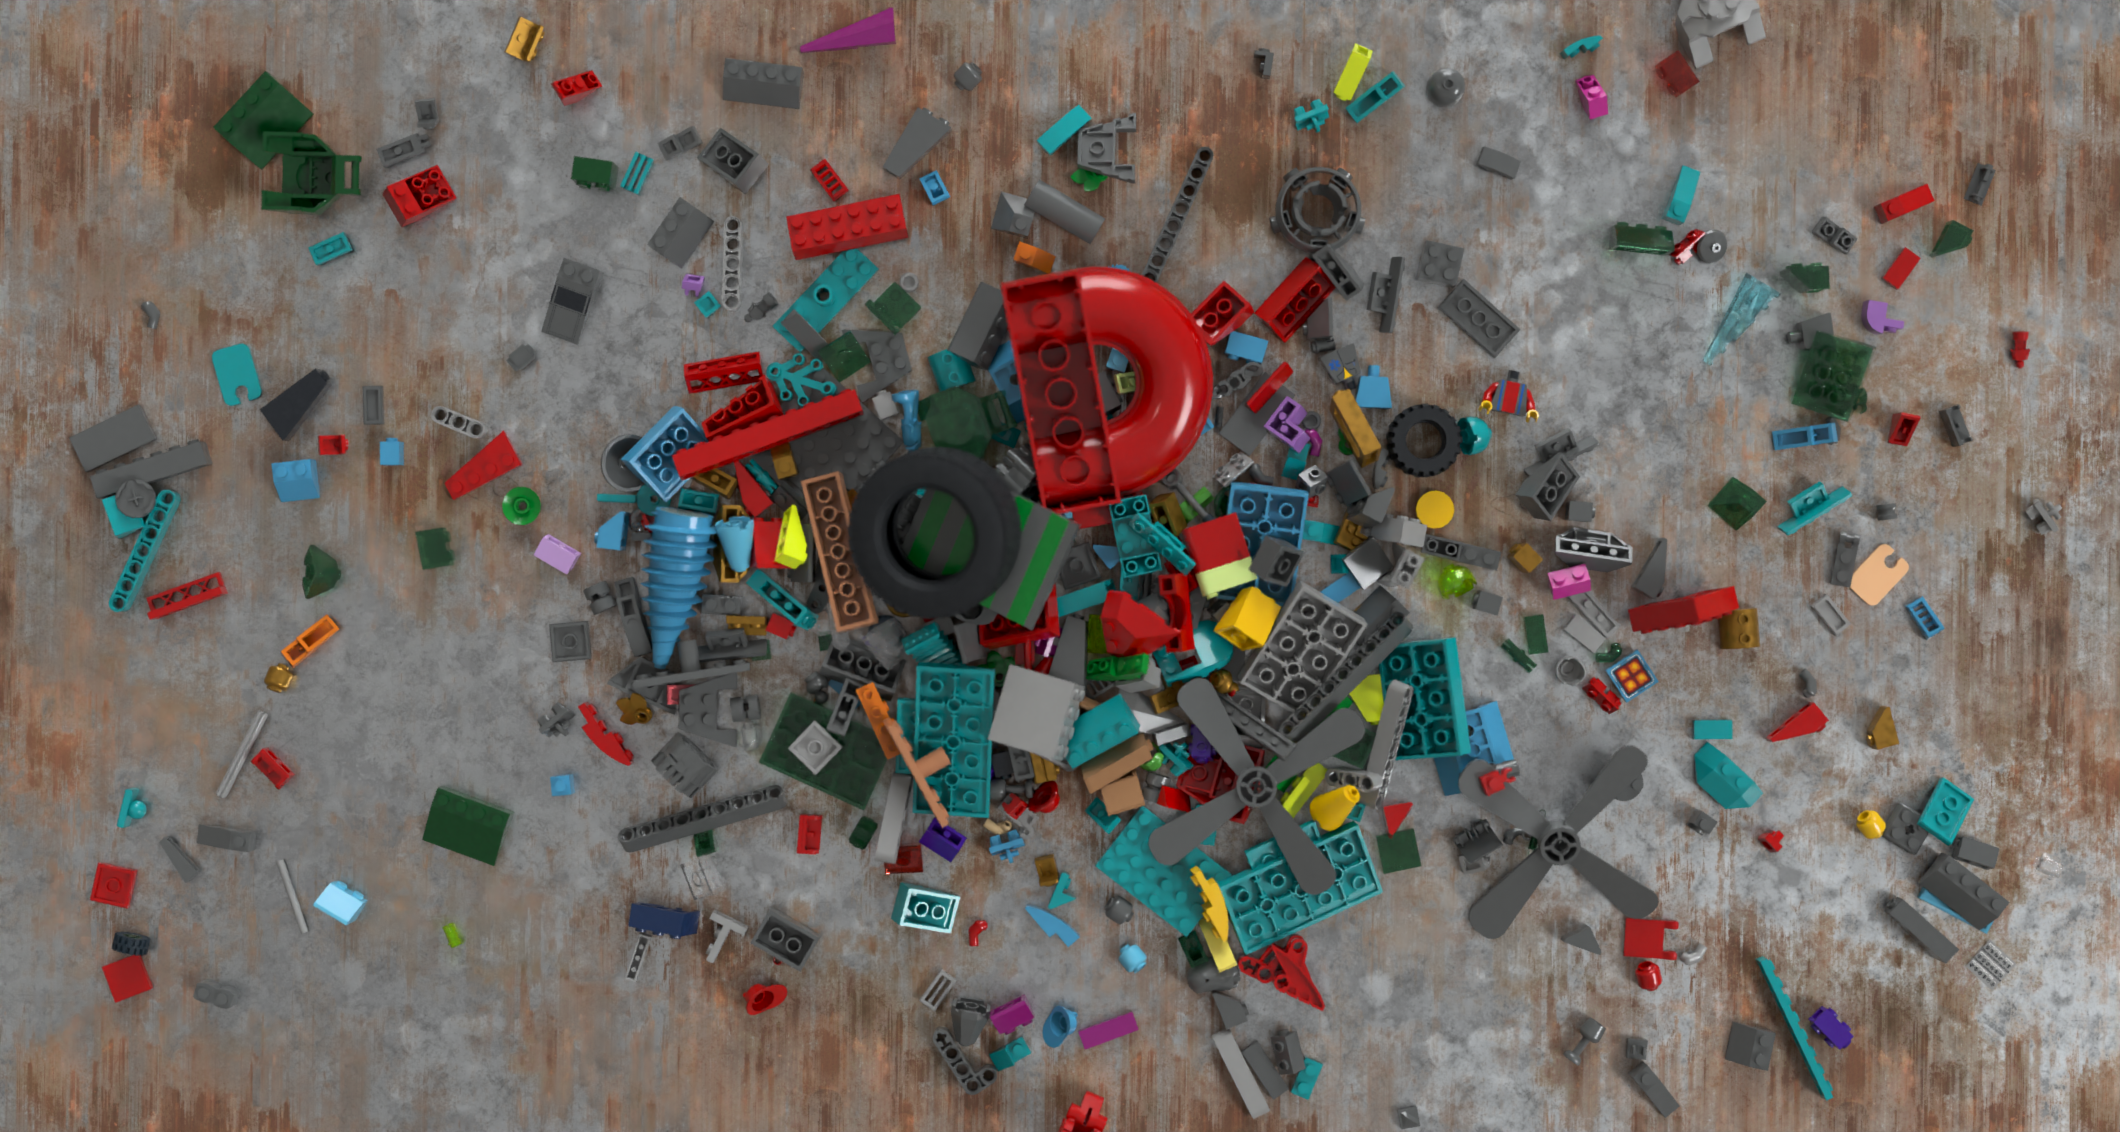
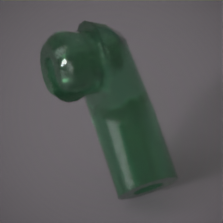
(1612, 654)

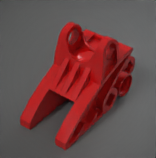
(1297, 977)
(1086, 1116)

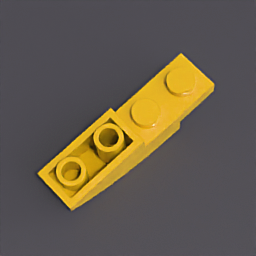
(1214, 905)

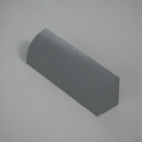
(1064, 211)

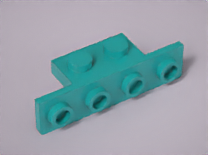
(1812, 504)
(1163, 542)

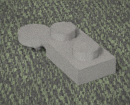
(1025, 820)

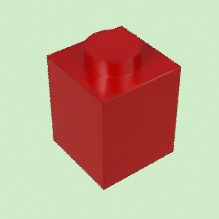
(781, 626)

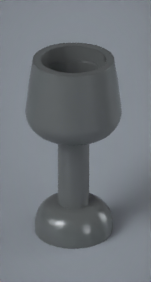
(999, 789)
(1592, 1032)

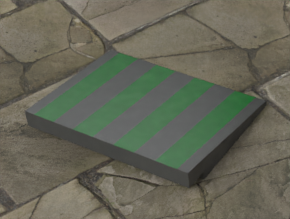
(944, 538)

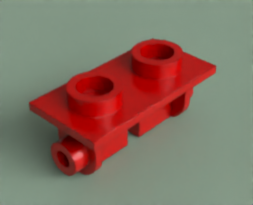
(1681, 251)
(1595, 690)

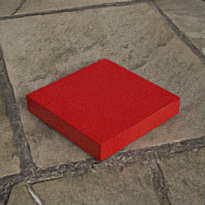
(113, 885)
(127, 977)

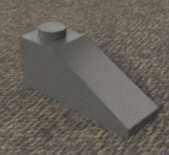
(1339, 272)
(1652, 574)
(844, 707)
(227, 837)
(1654, 1089)

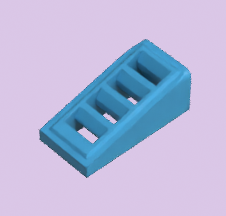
(1923, 628)

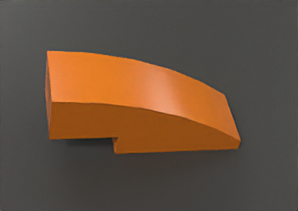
(309, 641)

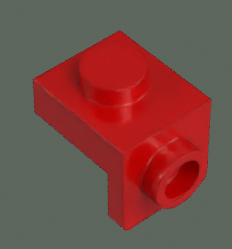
(332, 445)

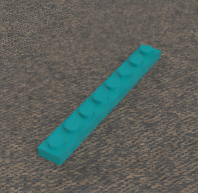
(1798, 1034)

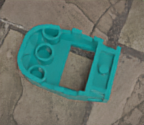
(1211, 648)

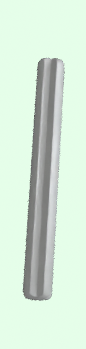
(241, 754)

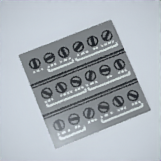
(1991, 965)

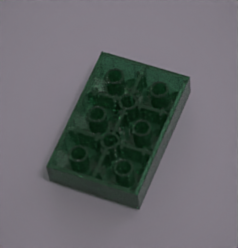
(848, 775)

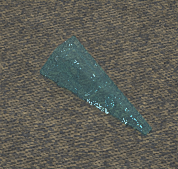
(1747, 303)

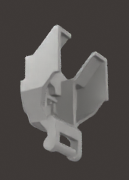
(1709, 18)

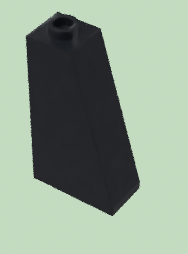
(295, 404)

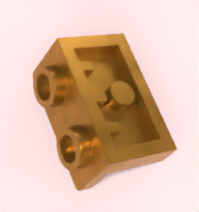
(752, 624)

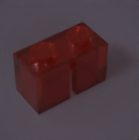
(1676, 73)

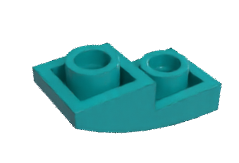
(1589, 43)

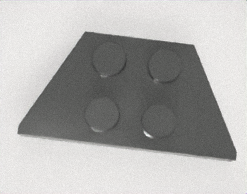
(654, 694)

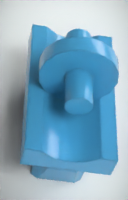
(1014, 842)

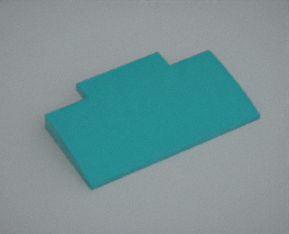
(957, 714)
(1270, 904)

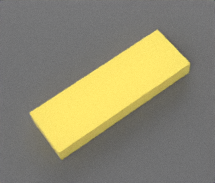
(1220, 950)

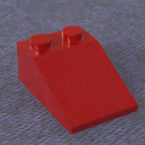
(1221, 313)

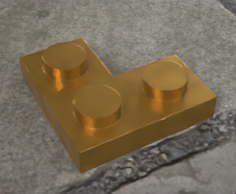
(1349, 534)
(1167, 698)

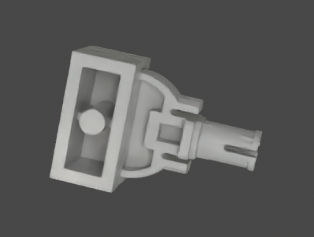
(1148, 681)

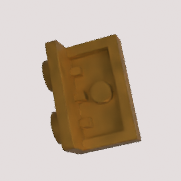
(524, 40)

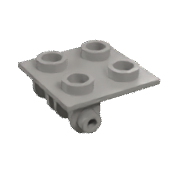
(1238, 464)

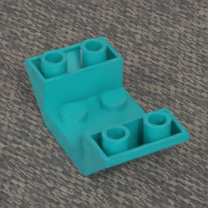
(1134, 551)

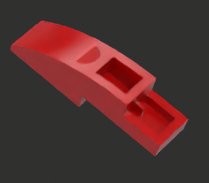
(608, 743)

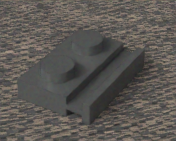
(790, 494)

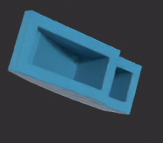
(1804, 436)
(1053, 924)

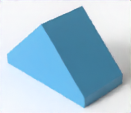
(1108, 554)

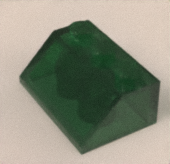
(1641, 239)

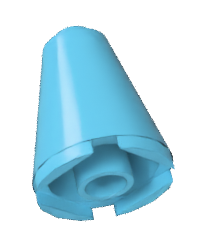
(736, 541)

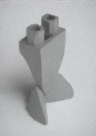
(1405, 570)

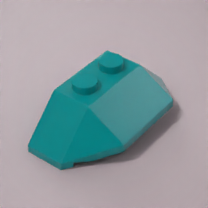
(1724, 779)

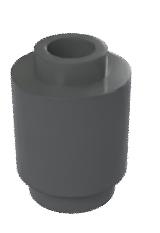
(521, 357)

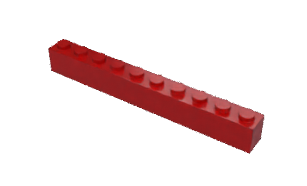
(767, 434)

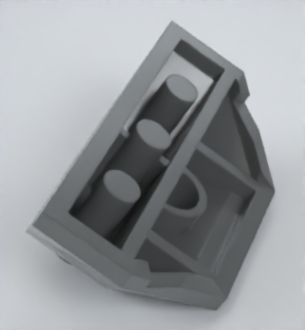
(1596, 549)

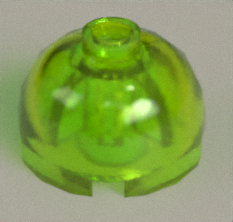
(1455, 581)

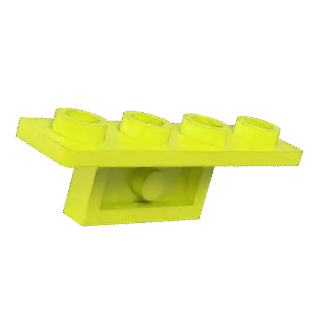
(1302, 789)

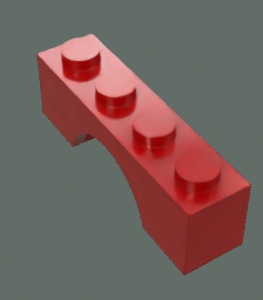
(1176, 592)

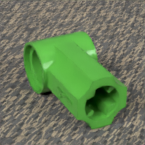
(1203, 497)

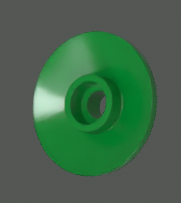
(512, 502)

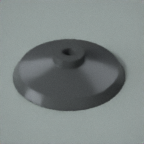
(1712, 246)

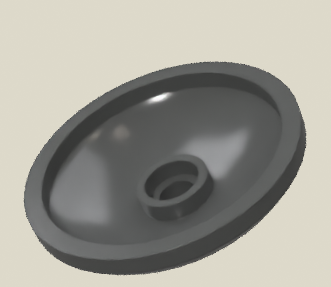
(615, 473)

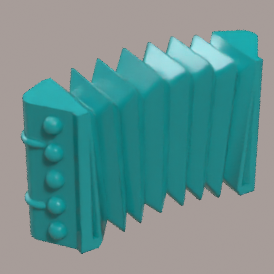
(932, 646)

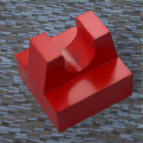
(1016, 806)
(1771, 840)

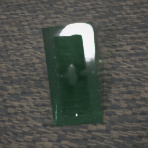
(705, 843)
(1193, 949)

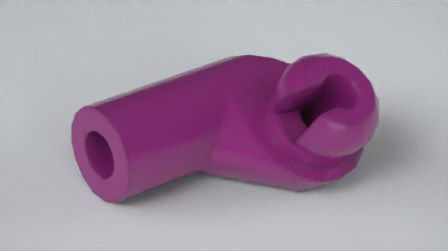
(1316, 442)

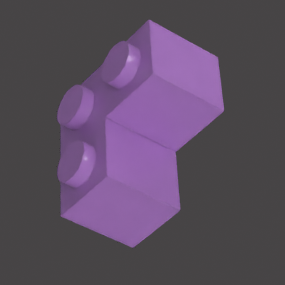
(1285, 423)

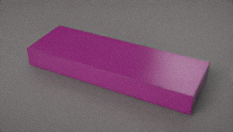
(1108, 1030)

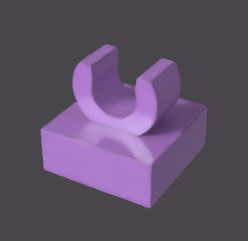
(693, 282)

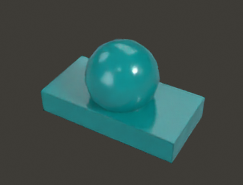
(130, 808)

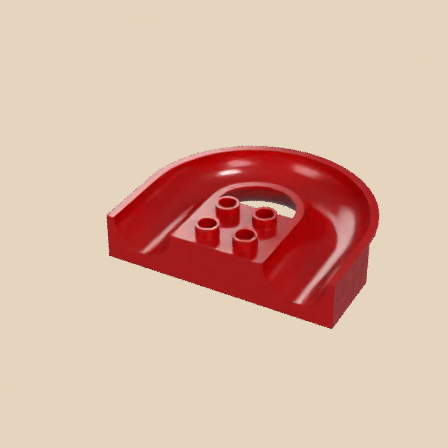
(1052, 333)

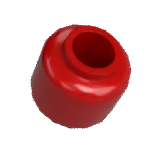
(1648, 976)

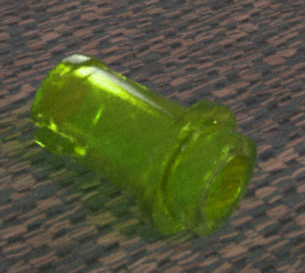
(452, 937)

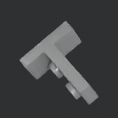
(722, 932)

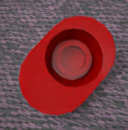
(761, 998)

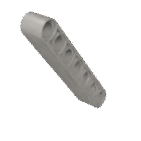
(1387, 740)

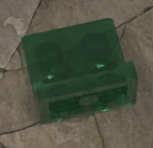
(894, 308)

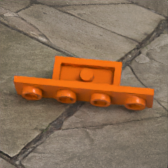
(877, 712)

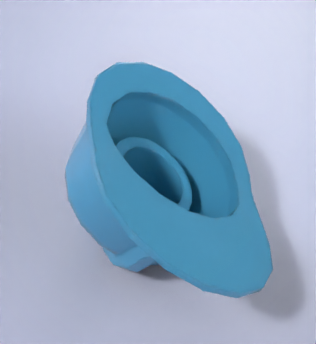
(1058, 1026)

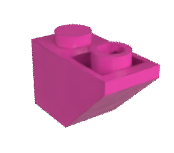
(1592, 96)

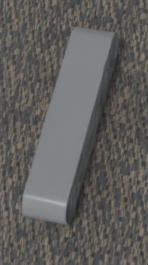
(728, 255)
(894, 818)
(1240, 1073)

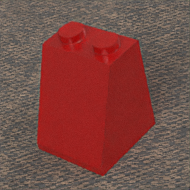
(765, 543)

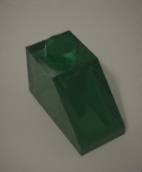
(1952, 238)

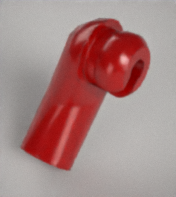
(974, 930)

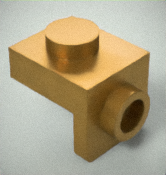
(1047, 870)

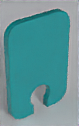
(234, 369)

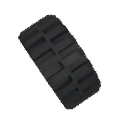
(1449, 434)

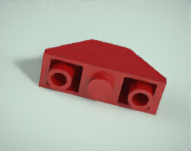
(576, 87)

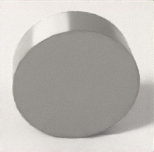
(909, 282)

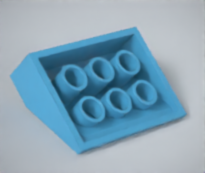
(652, 455)

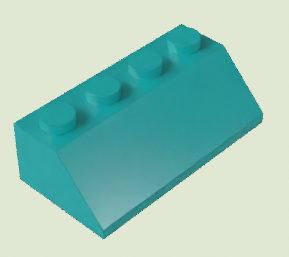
(1101, 730)

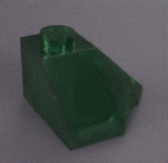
(320, 572)

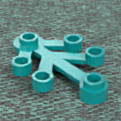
(798, 379)

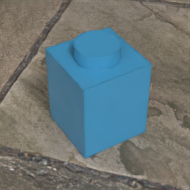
(392, 452)
(562, 784)

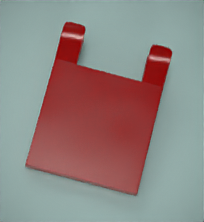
(1646, 938)

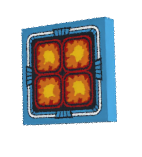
(1631, 676)

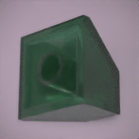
(1736, 503)

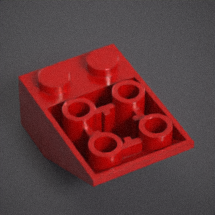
(418, 195)

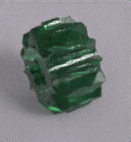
(863, 832)

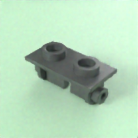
(1979, 183)

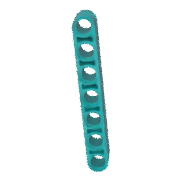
(136, 555)

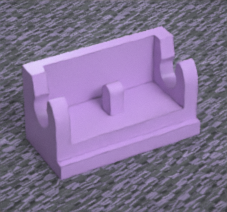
(557, 554)

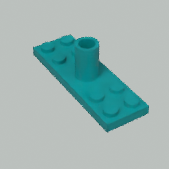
(842, 280)

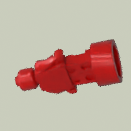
(2020, 352)

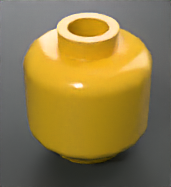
(1870, 824)

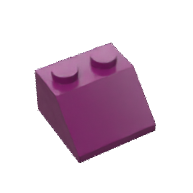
(1012, 1015)

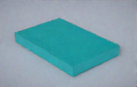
(1945, 811)

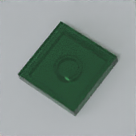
(844, 356)
(1399, 852)

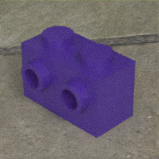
(943, 840)

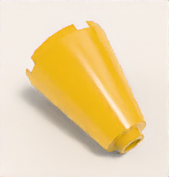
(1334, 806)

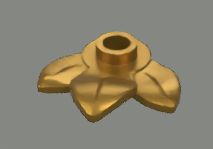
(633, 709)

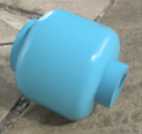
(1132, 958)

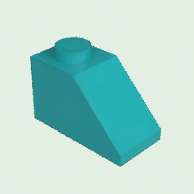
(1320, 532)

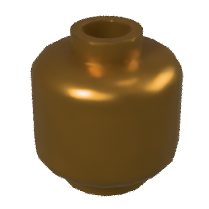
(278, 678)

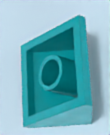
(121, 523)

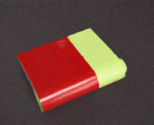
(1219, 554)

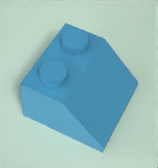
(296, 480)
(613, 533)

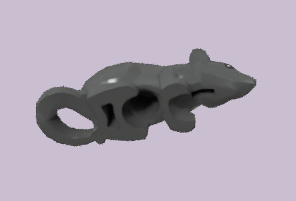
(1237, 380)

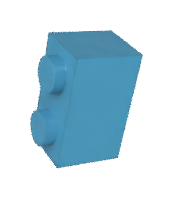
(1245, 347)

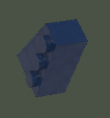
(663, 920)

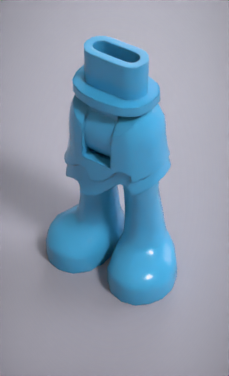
(910, 426)

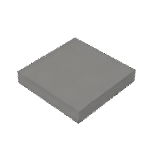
(815, 747)

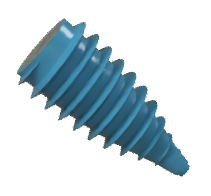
(674, 574)

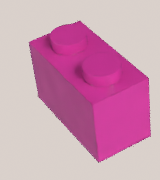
(1569, 581)

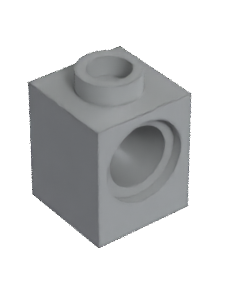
(884, 405)

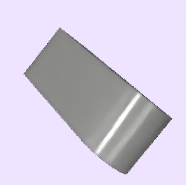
(450, 420)
(1361, 777)

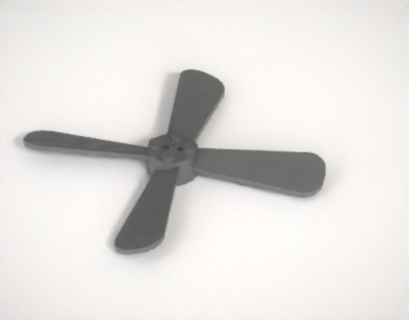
(1180, 836)
(1503, 902)

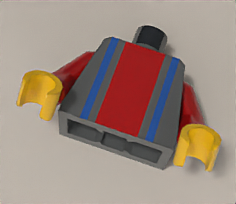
(1510, 398)

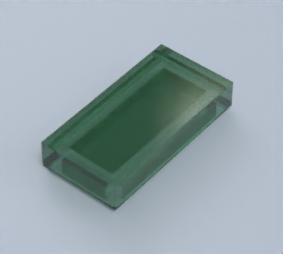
(1535, 634)

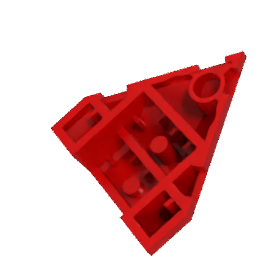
(1132, 626)

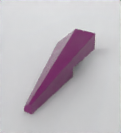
(871, 31)

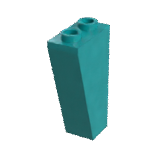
(782, 600)

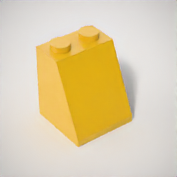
(1248, 619)

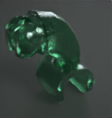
(1862, 400)

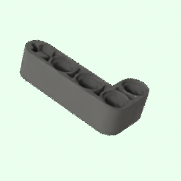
(961, 1058)

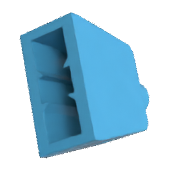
(1373, 390)

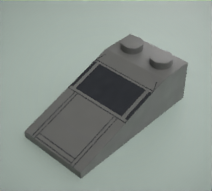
(571, 300)

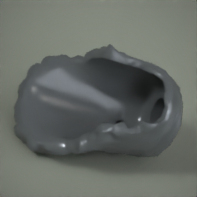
(1215, 981)

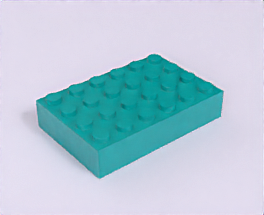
(1437, 708)
(1158, 886)

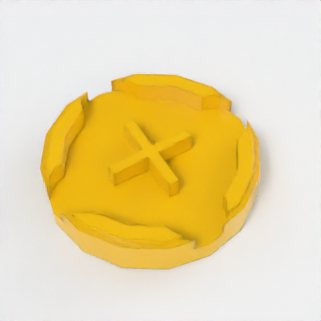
(1434, 509)

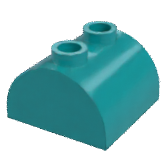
(950, 370)

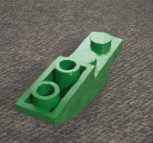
(1118, 669)

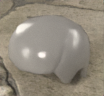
(1570, 670)

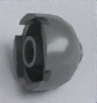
(1445, 87)

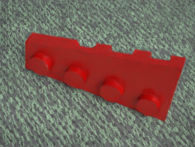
(490, 463)

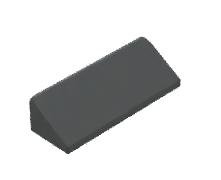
(804, 333)

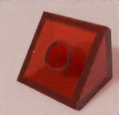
(908, 859)

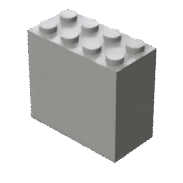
(1036, 713)

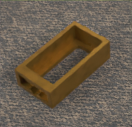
(1355, 428)

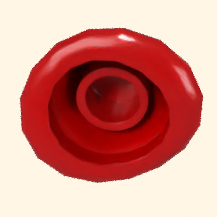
(1045, 798)

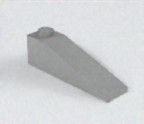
(1145, 715)

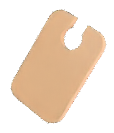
(1874, 579)

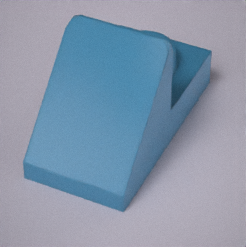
(934, 187)

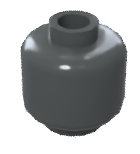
(968, 76)
(1119, 910)

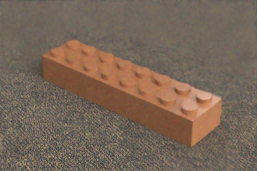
(829, 517)

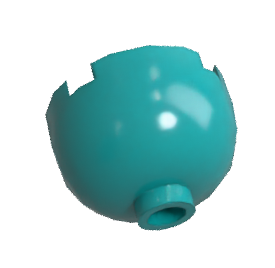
(1474, 435)

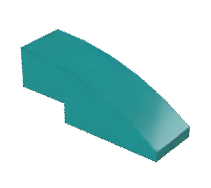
(1375, 97)
(1063, 130)

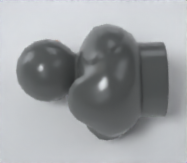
(814, 685)

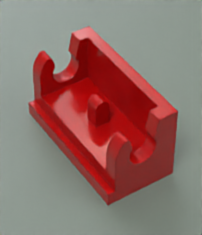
(272, 767)
(809, 834)

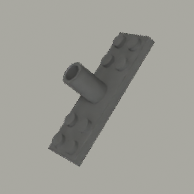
(690, 668)

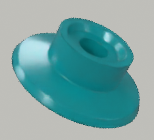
(644, 500)

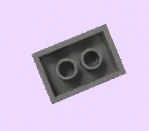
(785, 939)

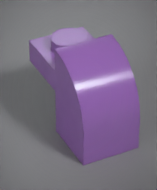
(1875, 319)

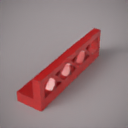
(722, 369)
(186, 602)

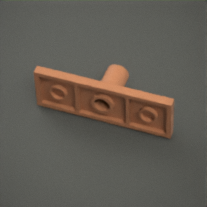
(921, 768)

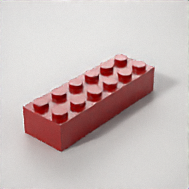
(847, 227)

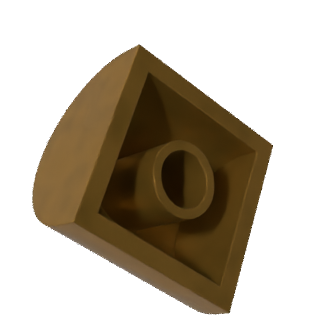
(1739, 629)

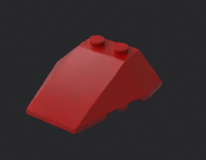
(1216, 778)

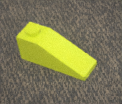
(791, 542)

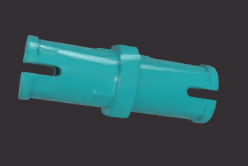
(762, 476)

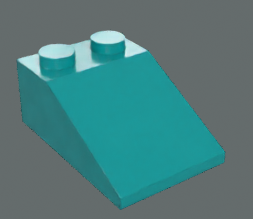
(925, 908)

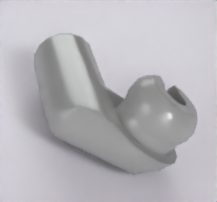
(1695, 957)

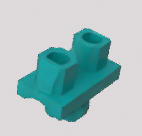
(1312, 118)
(1178, 755)

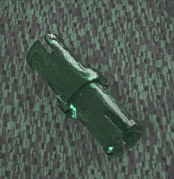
(1518, 655)

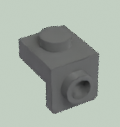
(427, 113)

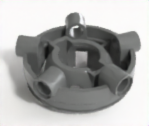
(1334, 192)

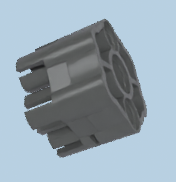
(1022, 475)
(685, 764)

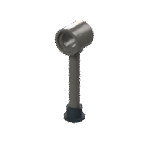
(1177, 484)

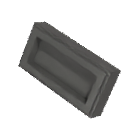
(373, 405)

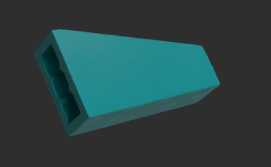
(1084, 597)

